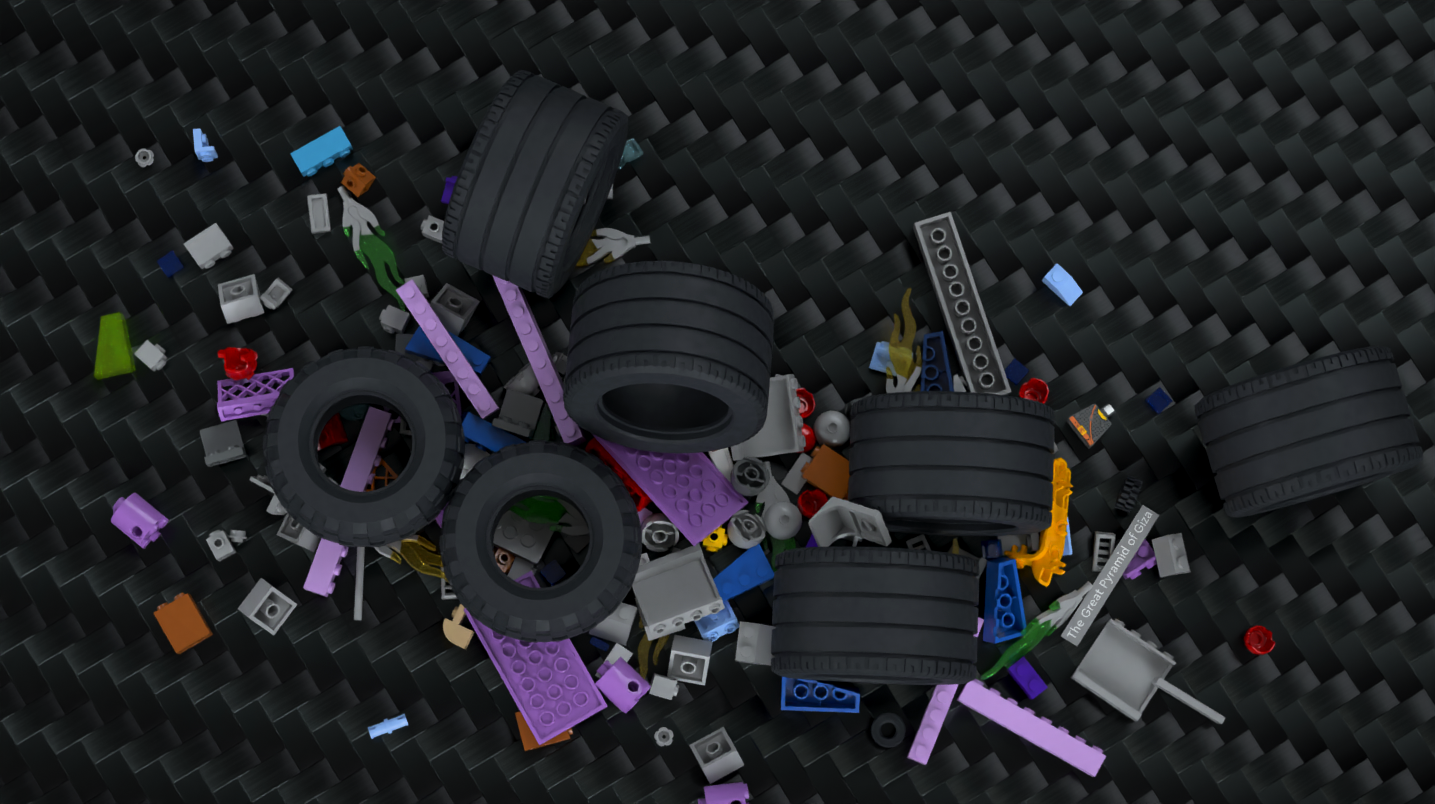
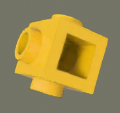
(715, 545)

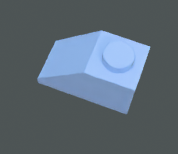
(1062, 284)

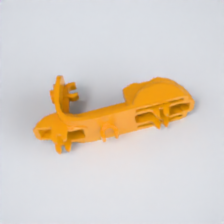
(1052, 540)

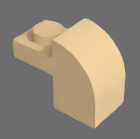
(454, 631)

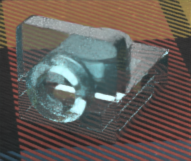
(631, 152)

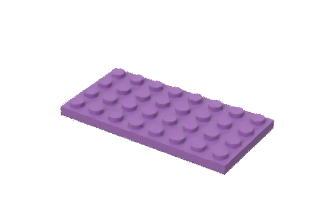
(682, 486)
(542, 678)

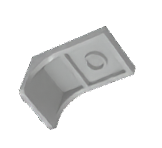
(844, 518)

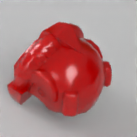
(239, 362)

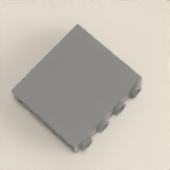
(782, 426)
(676, 590)
(1122, 668)

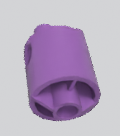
(138, 519)
(621, 684)
(725, 794)

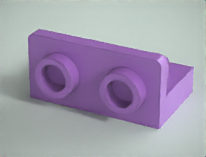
(1143, 558)

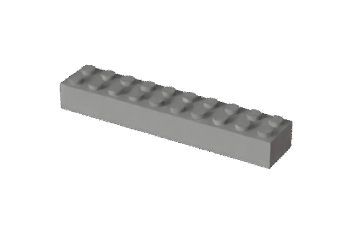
(961, 305)

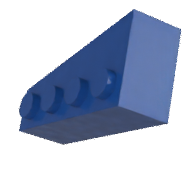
(422, 347)
(485, 435)
(744, 574)
(1003, 601)
(818, 696)

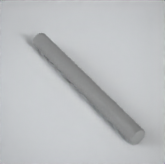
(359, 583)

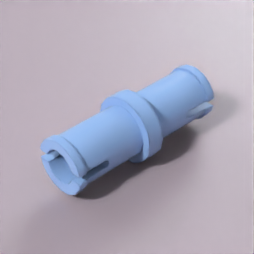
(387, 726)

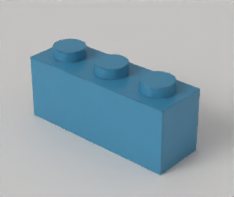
(322, 151)

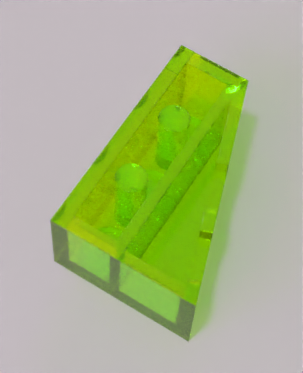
(113, 348)

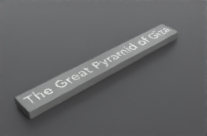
(1110, 575)

